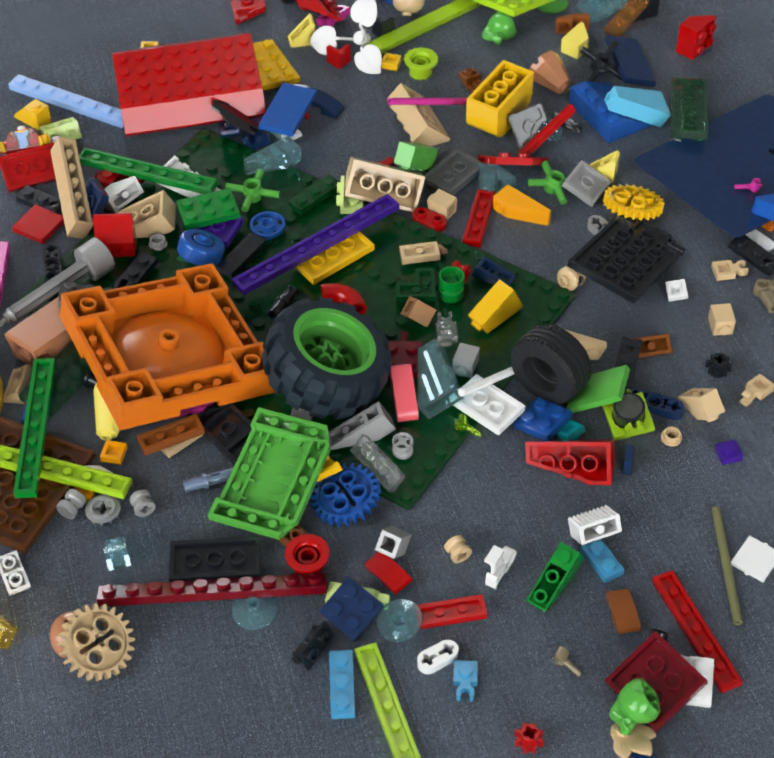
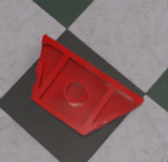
(247, 9)
(507, 159)

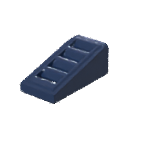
(486, 267)

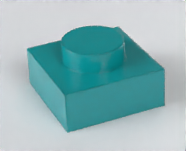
(571, 431)

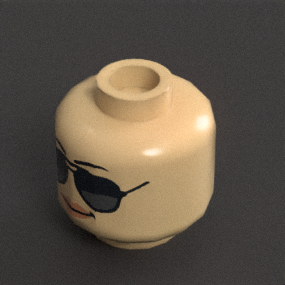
(569, 278)

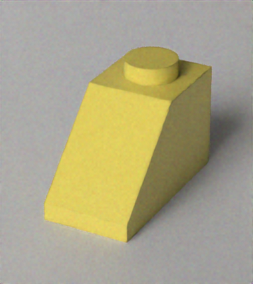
(574, 40)

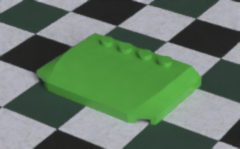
(273, 475)

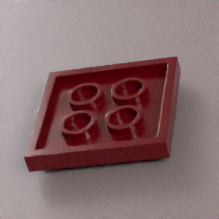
(665, 672)

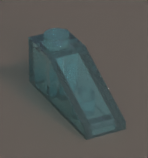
(274, 157)

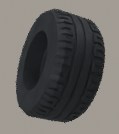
(551, 363)

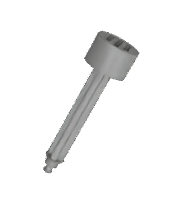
(92, 260)

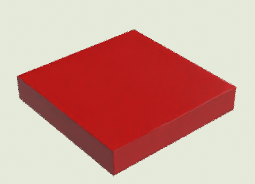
(38, 224)

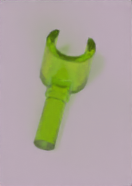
(461, 425)

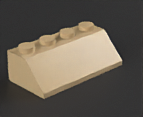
(418, 120)
(373, 180)

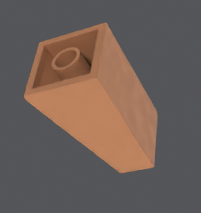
(39, 335)

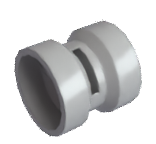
(71, 504)

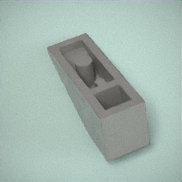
(373, 422)

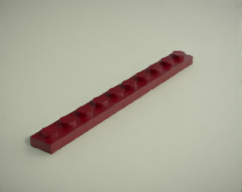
(212, 589)

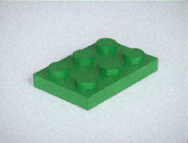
(208, 209)

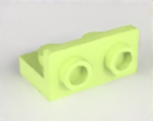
(65, 128)
(347, 204)

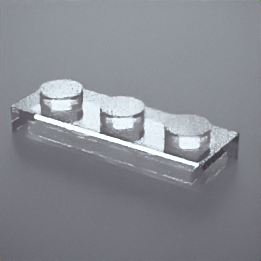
(376, 460)

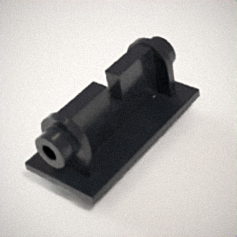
(317, 640)

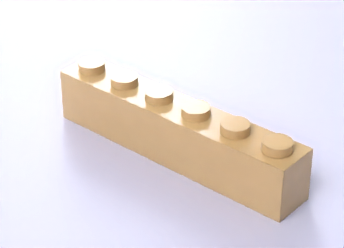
(71, 188)

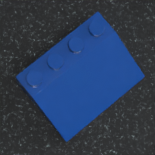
(590, 103)

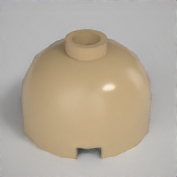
(408, 7)

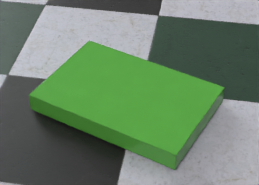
(602, 389)

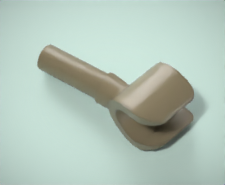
(561, 658)

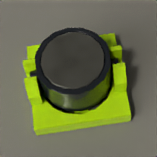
(629, 415)

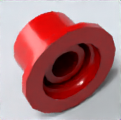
(307, 554)

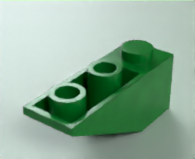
(555, 576)

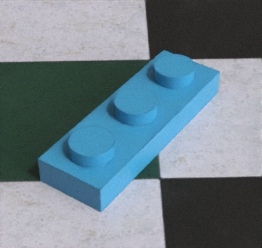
(341, 684)

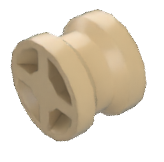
(458, 549)

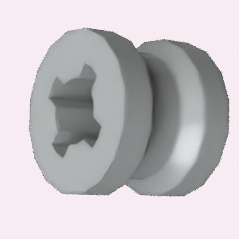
(404, 440)
(142, 503)

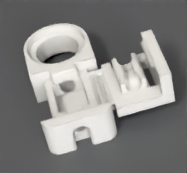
(500, 562)

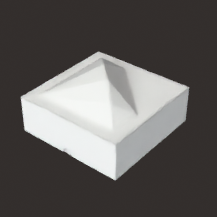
(676, 290)

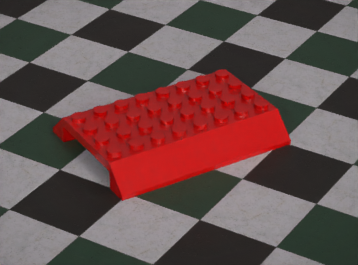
(178, 81)

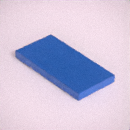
(287, 109)

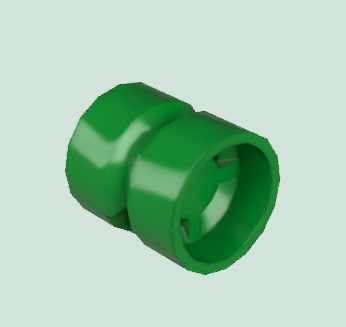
(451, 284)

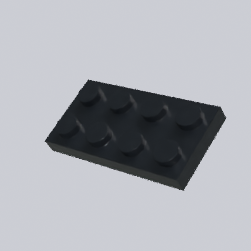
(214, 558)

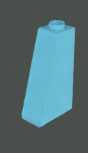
(638, 104)

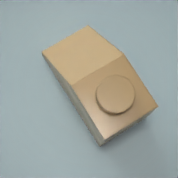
(703, 403)

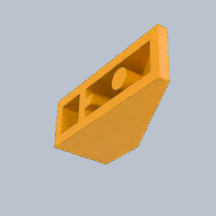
(519, 206)

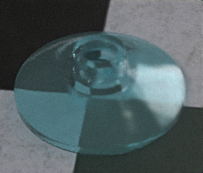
(395, 613)
(254, 617)

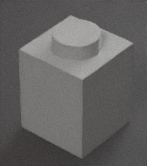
(465, 360)
(393, 542)

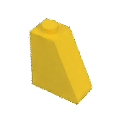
(495, 307)

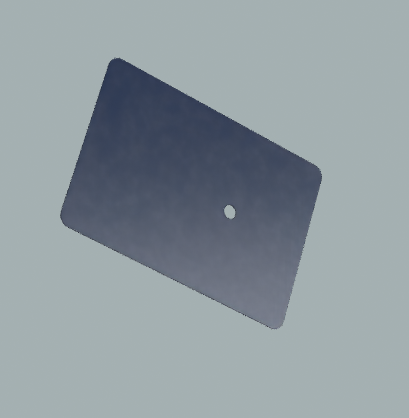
(708, 169)

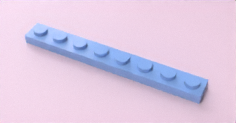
(67, 100)

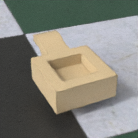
(757, 387)

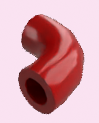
(345, 293)

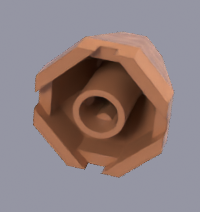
(551, 72)

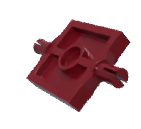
(405, 352)

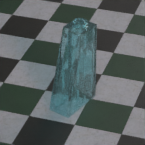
(436, 380)

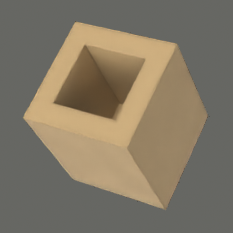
(442, 203)
(721, 319)

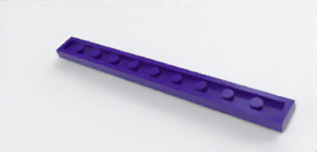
(315, 244)

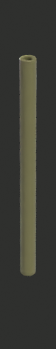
(727, 567)

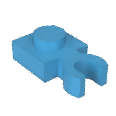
(465, 677)

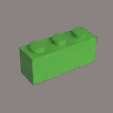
(415, 156)

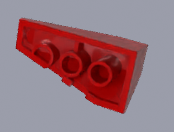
(324, 7)
(582, 460)

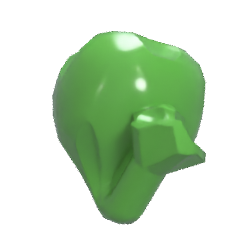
(499, 28)
(634, 705)

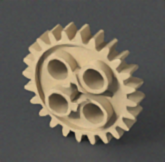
(107, 659)

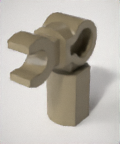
(764, 290)

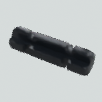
(570, 124)

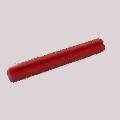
(548, 130)

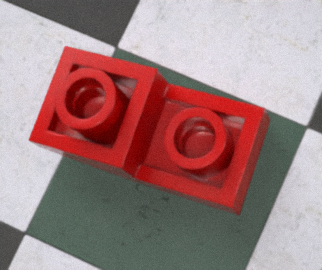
(388, 572)

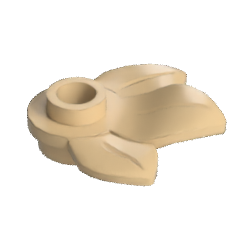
(636, 742)

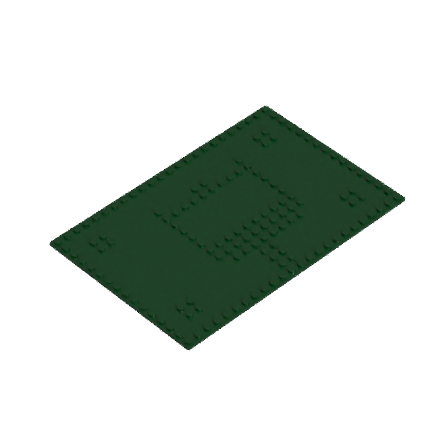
(373, 277)

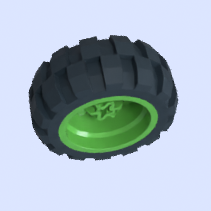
(326, 358)

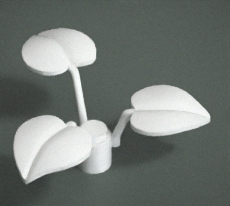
(370, 56)

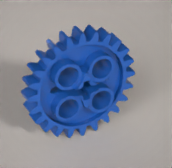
(333, 505)

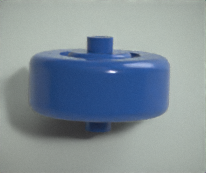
(200, 247)

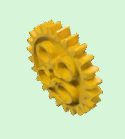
(633, 202)

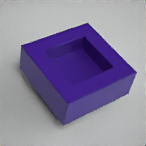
(729, 452)

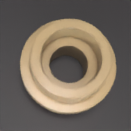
(674, 433)

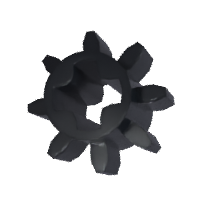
(718, 365)

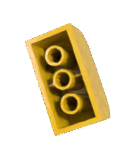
(498, 96)

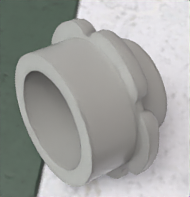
(157, 242)

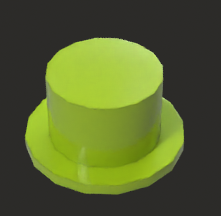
(421, 62)

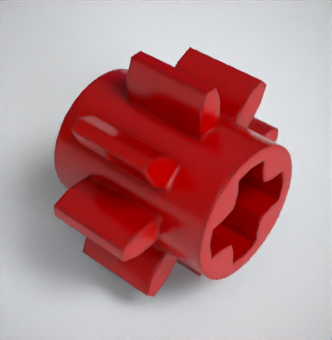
(529, 738)

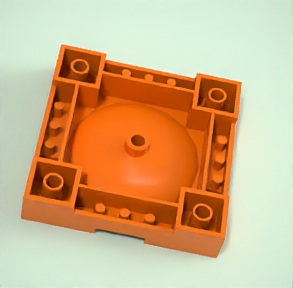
(165, 345)

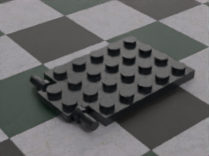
(627, 257)

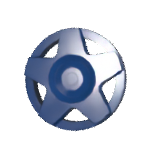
(267, 227)

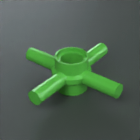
(552, 183)
(252, 190)

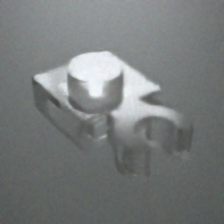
(446, 329)

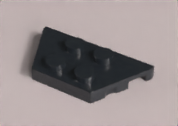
(226, 429)

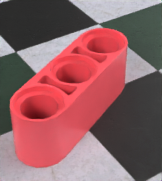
(404, 393)

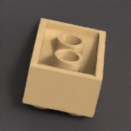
(153, 215)

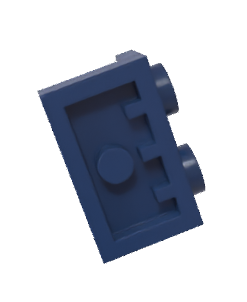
(259, 140)

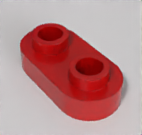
(430, 219)

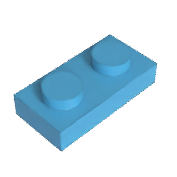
(602, 560)

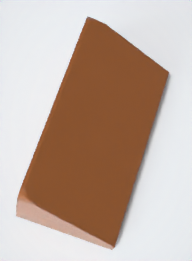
(654, 345)

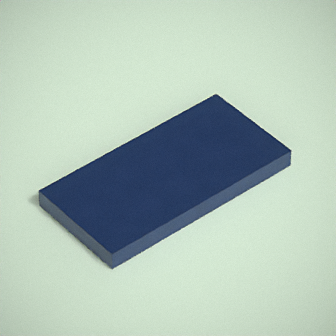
(631, 61)

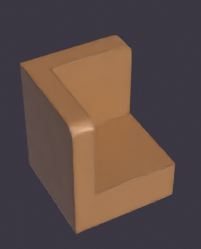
(418, 311)

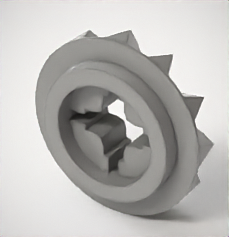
(96, 504)

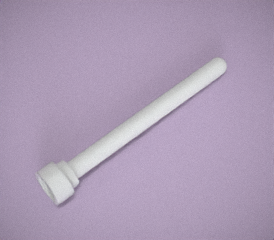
(485, 382)

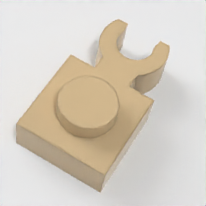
(727, 270)

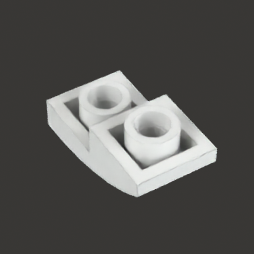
(13, 573)

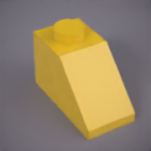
(34, 114)

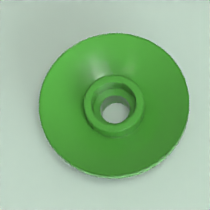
(554, 7)

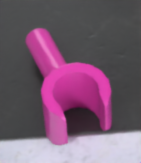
(754, 187)

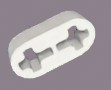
(437, 656)

